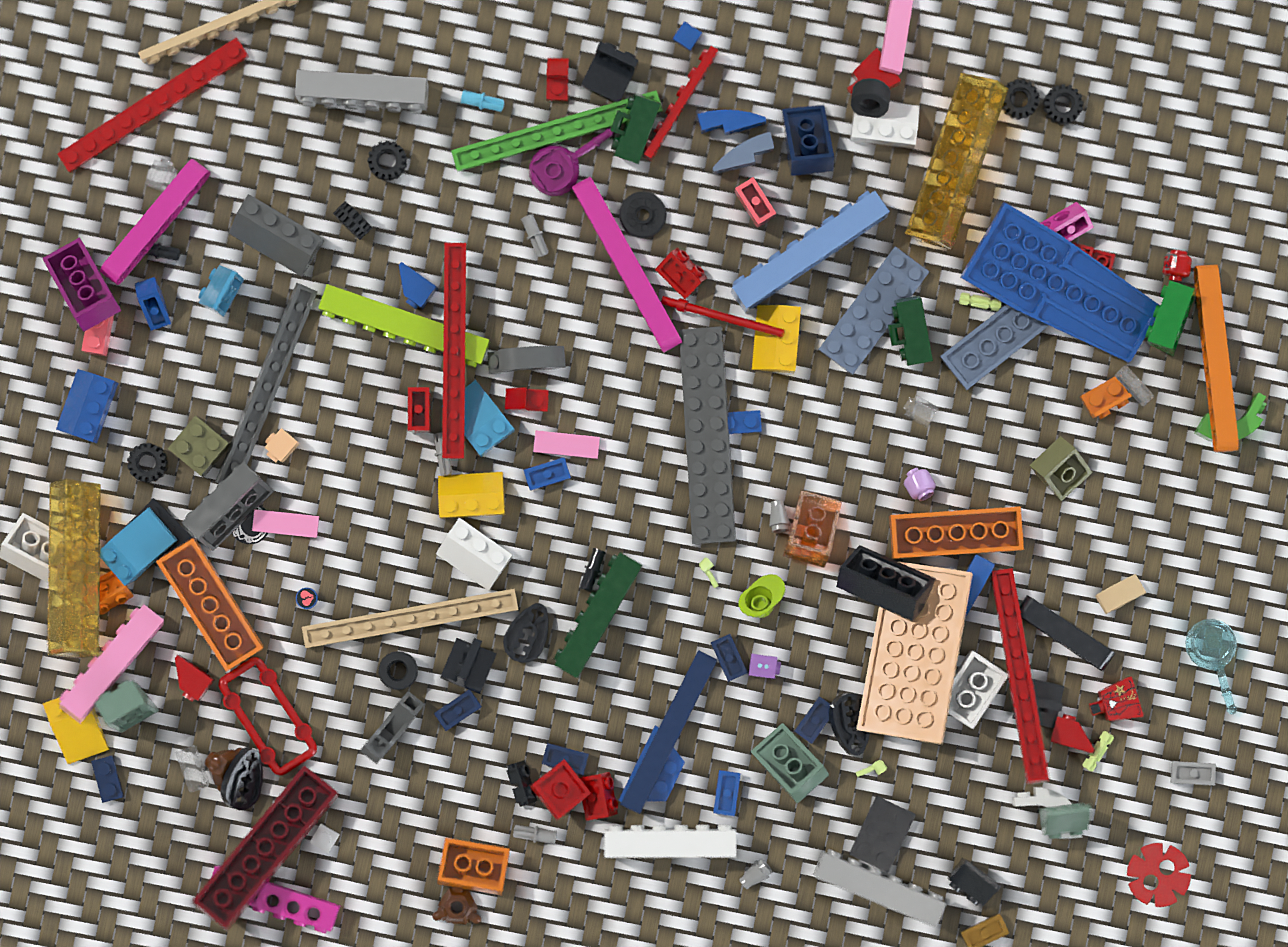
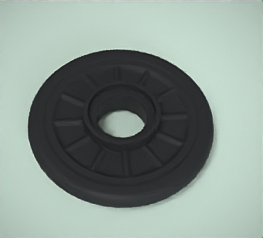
(648, 227)

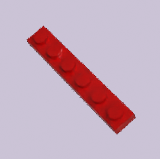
(684, 94)

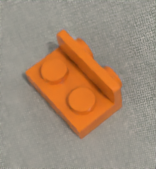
(1105, 397)
(112, 592)

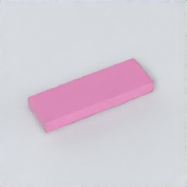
(566, 444)
(285, 523)

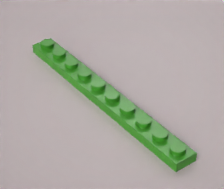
(541, 135)

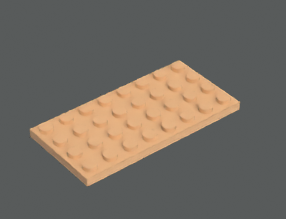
(916, 662)

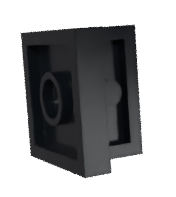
(468, 665)
(1048, 702)

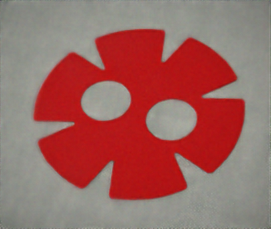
(1141, 868)

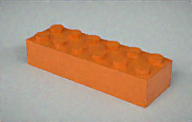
(956, 532)
(210, 604)

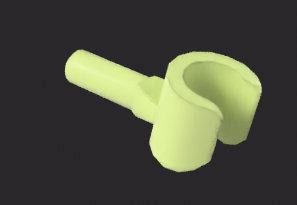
(705, 565)
(879, 766)

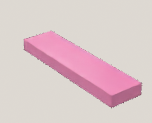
(895, 36)

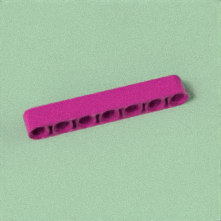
(155, 222)

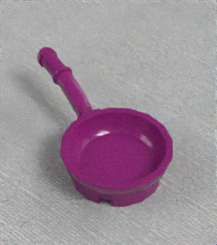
(557, 169)

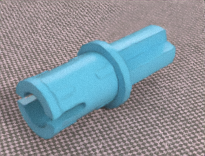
(482, 101)

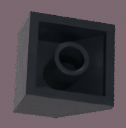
(973, 882)

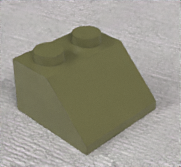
(1061, 468)

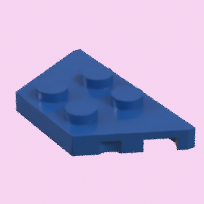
(667, 776)

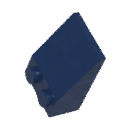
(808, 140)

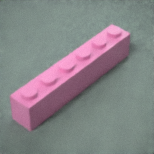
(112, 663)

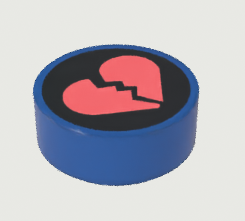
(306, 598)

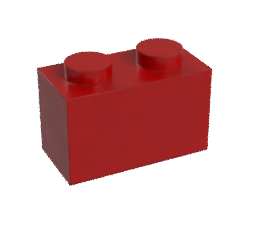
(419, 409)

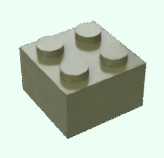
(199, 446)

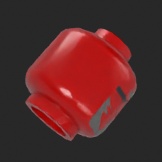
(1177, 265)

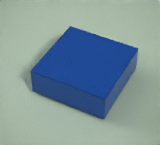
(687, 36)

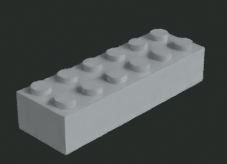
(362, 91)
(878, 888)

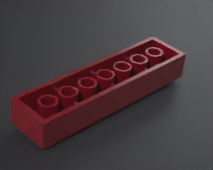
(265, 848)

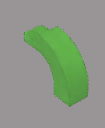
(1245, 425)

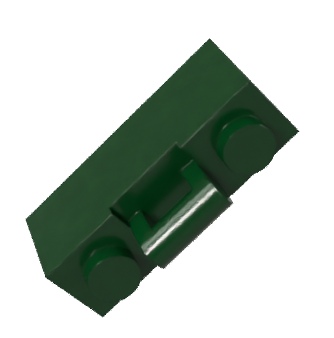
(639, 123)
(915, 339)

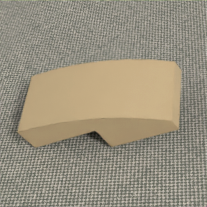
(1120, 594)

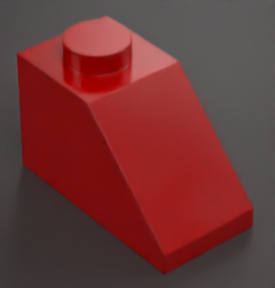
(192, 679)
(1071, 734)

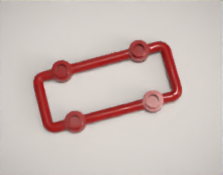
(268, 678)

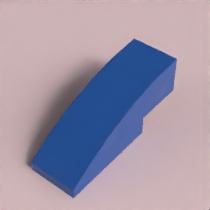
(729, 120)
(981, 570)

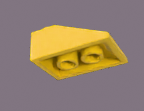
(75, 738)

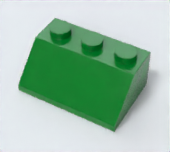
(1170, 317)

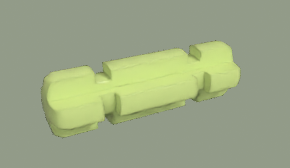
(980, 302)
(1100, 749)

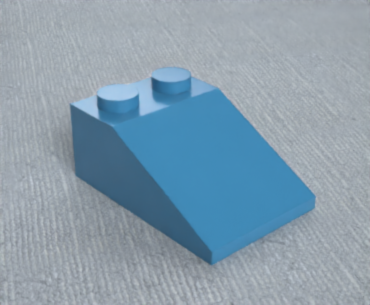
(220, 290)
(483, 420)
(137, 547)

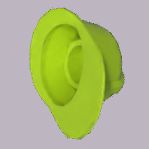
(762, 596)

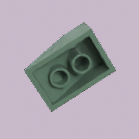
(125, 706)
(790, 763)
(1064, 819)

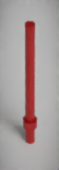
(683, 305)

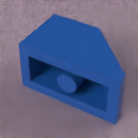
(415, 287)
(152, 303)

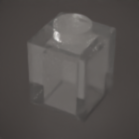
(161, 174)
(920, 410)

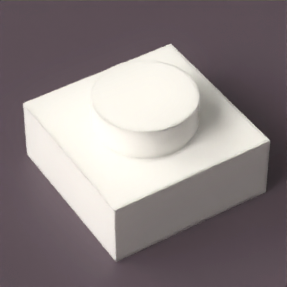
(324, 838)

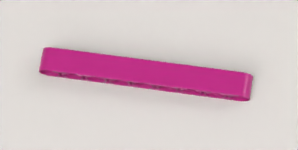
(627, 264)

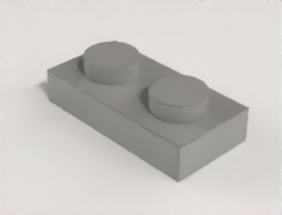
(1193, 773)

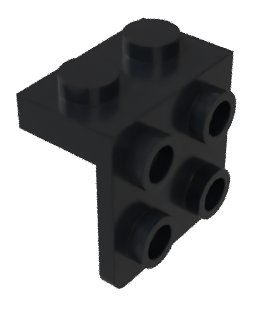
(610, 72)

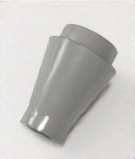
(778, 518)
(756, 873)

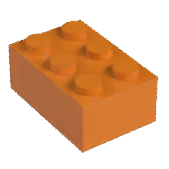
(473, 866)

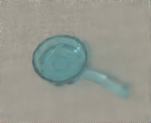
(1212, 646)

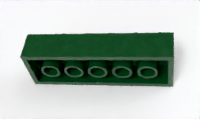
(598, 614)

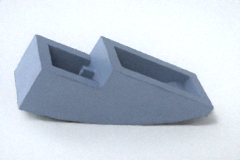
(744, 153)

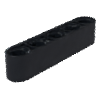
(1065, 633)

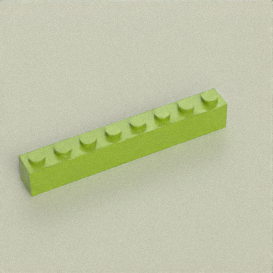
(396, 323)

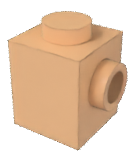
(280, 445)

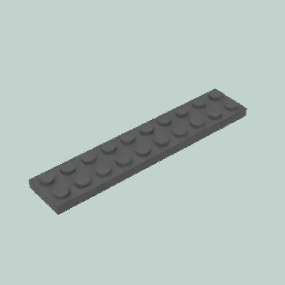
(707, 435)

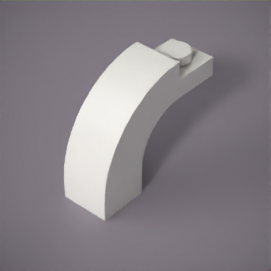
(1043, 797)

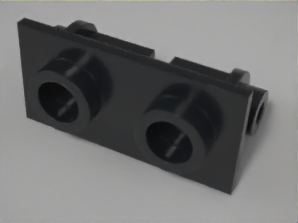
(520, 774)

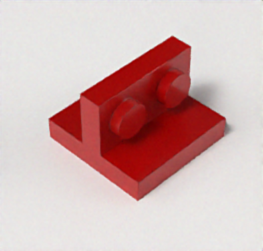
(560, 789)

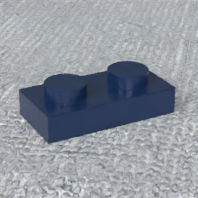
(729, 657)
(457, 710)
(814, 720)
(555, 754)
(107, 779)

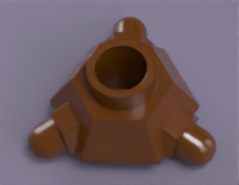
(218, 764)
(457, 907)

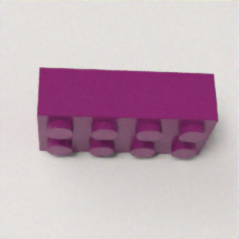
(81, 284)

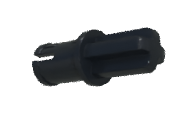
(162, 251)
(592, 569)

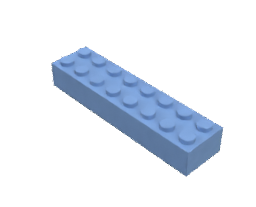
(810, 251)

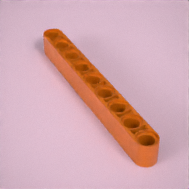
(1216, 358)

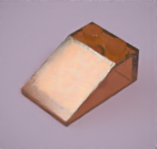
(812, 529)

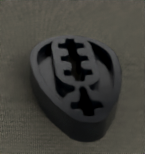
(515, 632)
(839, 722)
(252, 785)

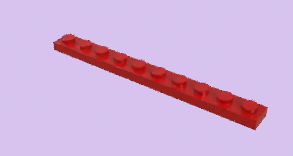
(153, 105)
(454, 351)
(1019, 676)

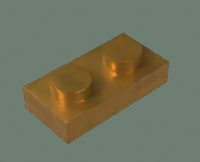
(985, 932)

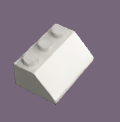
(895, 128)
(28, 547)
(474, 554)
(974, 688)

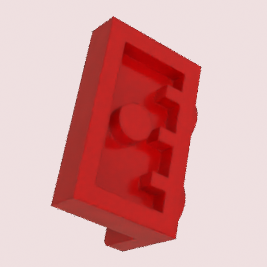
(681, 272)
(601, 801)

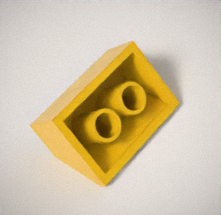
(774, 352)
(471, 495)

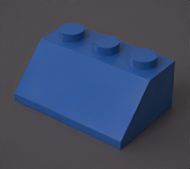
(87, 406)

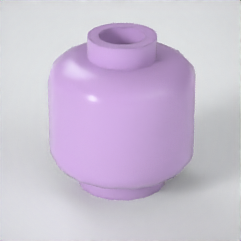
(919, 484)

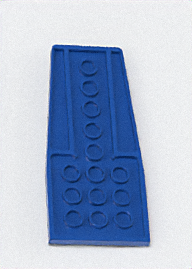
(1059, 284)

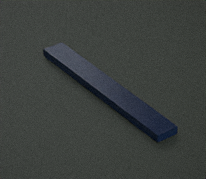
(668, 732)

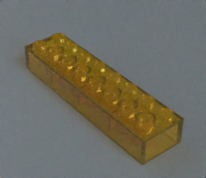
(956, 160)
(74, 568)

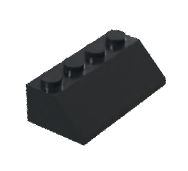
(885, 582)

